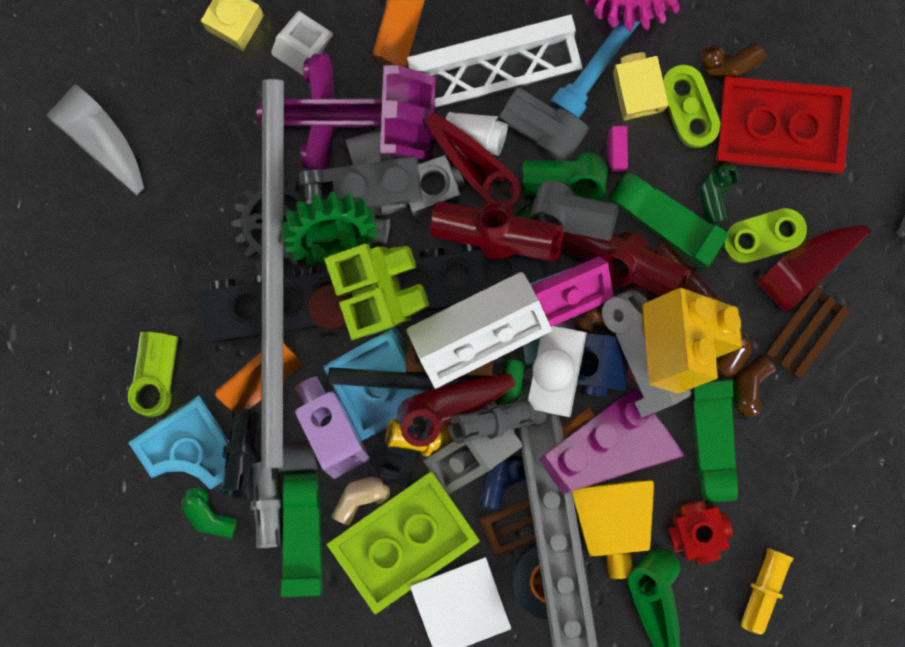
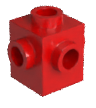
(684, 532)

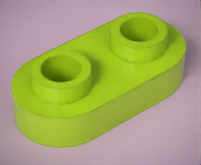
(691, 107)
(765, 236)

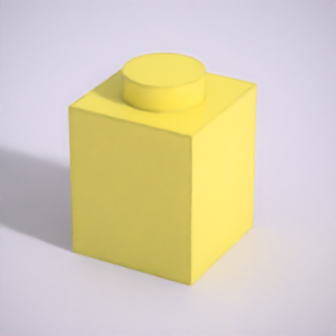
(233, 20)
(639, 86)

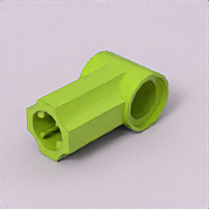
(153, 368)

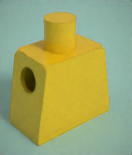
(615, 522)

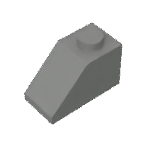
(461, 463)

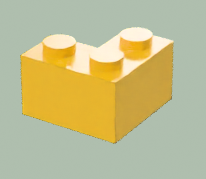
(686, 337)

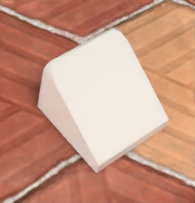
(300, 41)

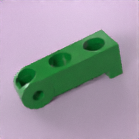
(668, 220)
(715, 441)
(301, 536)

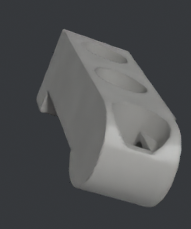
(625, 318)

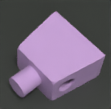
(337, 443)

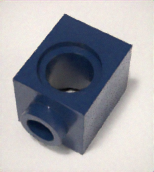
(611, 369)

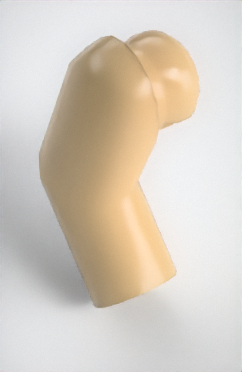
(360, 493)

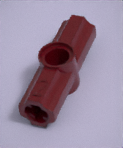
(496, 231)
(629, 261)

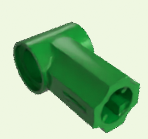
(569, 173)

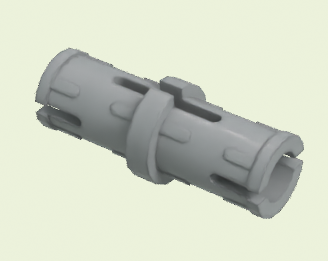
(266, 506)

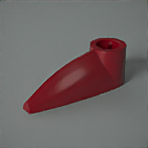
(473, 160)
(808, 264)
(447, 401)

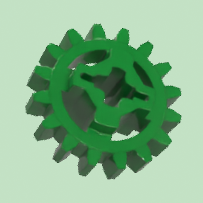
(327, 227)

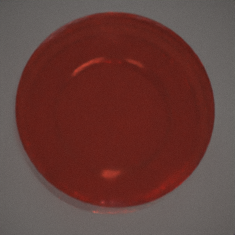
(325, 308)

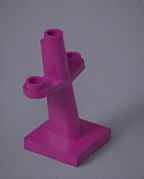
(400, 114)

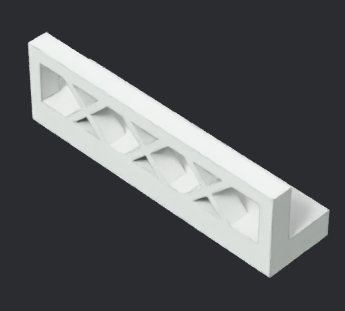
(495, 47)

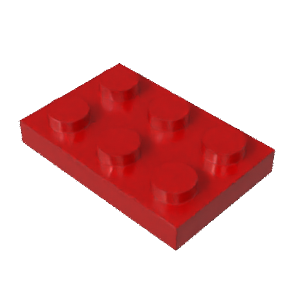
(783, 125)

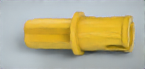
(766, 591)

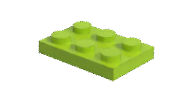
(403, 542)

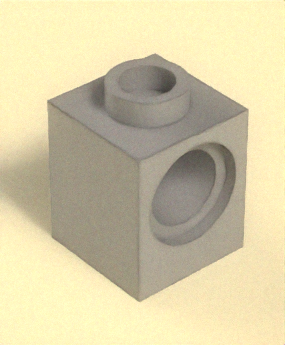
(453, 181)

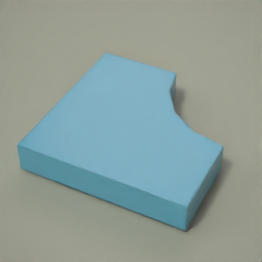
(184, 442)

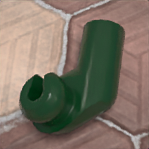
(714, 188)

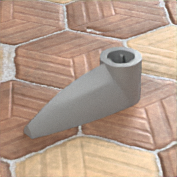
(98, 135)

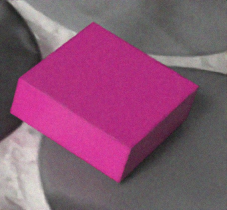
(617, 150)

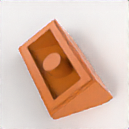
(397, 32)
(244, 387)

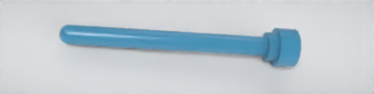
(574, 96)

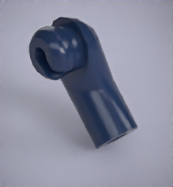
(500, 477)

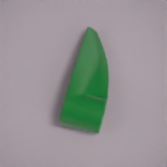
(654, 596)

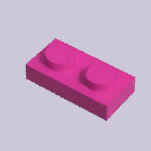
(574, 290)

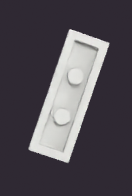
(479, 329)

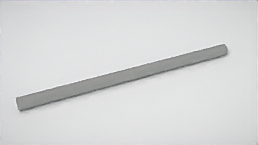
(272, 273)

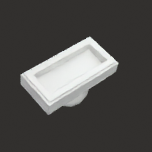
(557, 371)

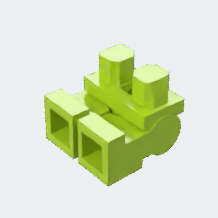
(375, 288)

